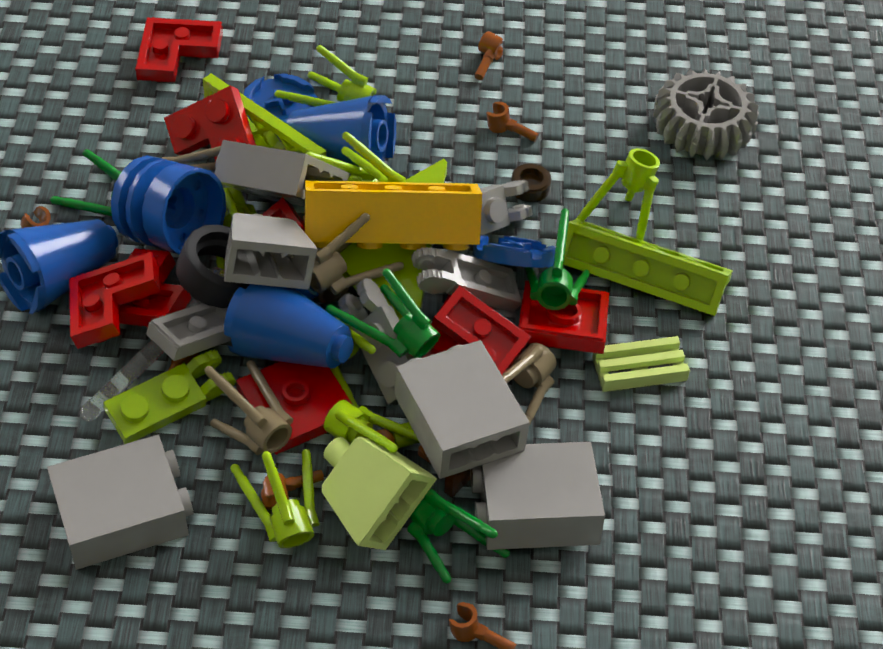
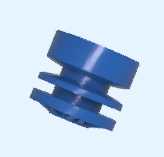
(165, 201)

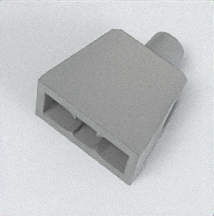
(263, 251)

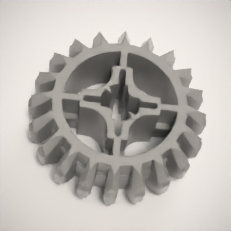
(705, 114)

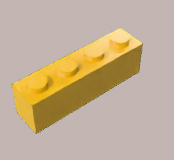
(398, 213)

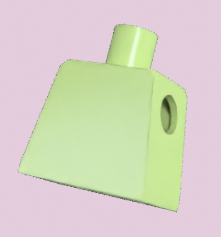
(373, 489)

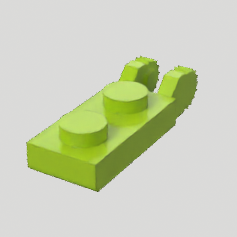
(164, 398)

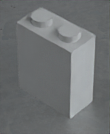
(271, 171)
(460, 408)
(541, 497)
(120, 500)

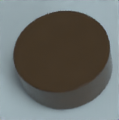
(538, 181)

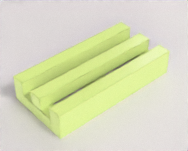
(638, 357)

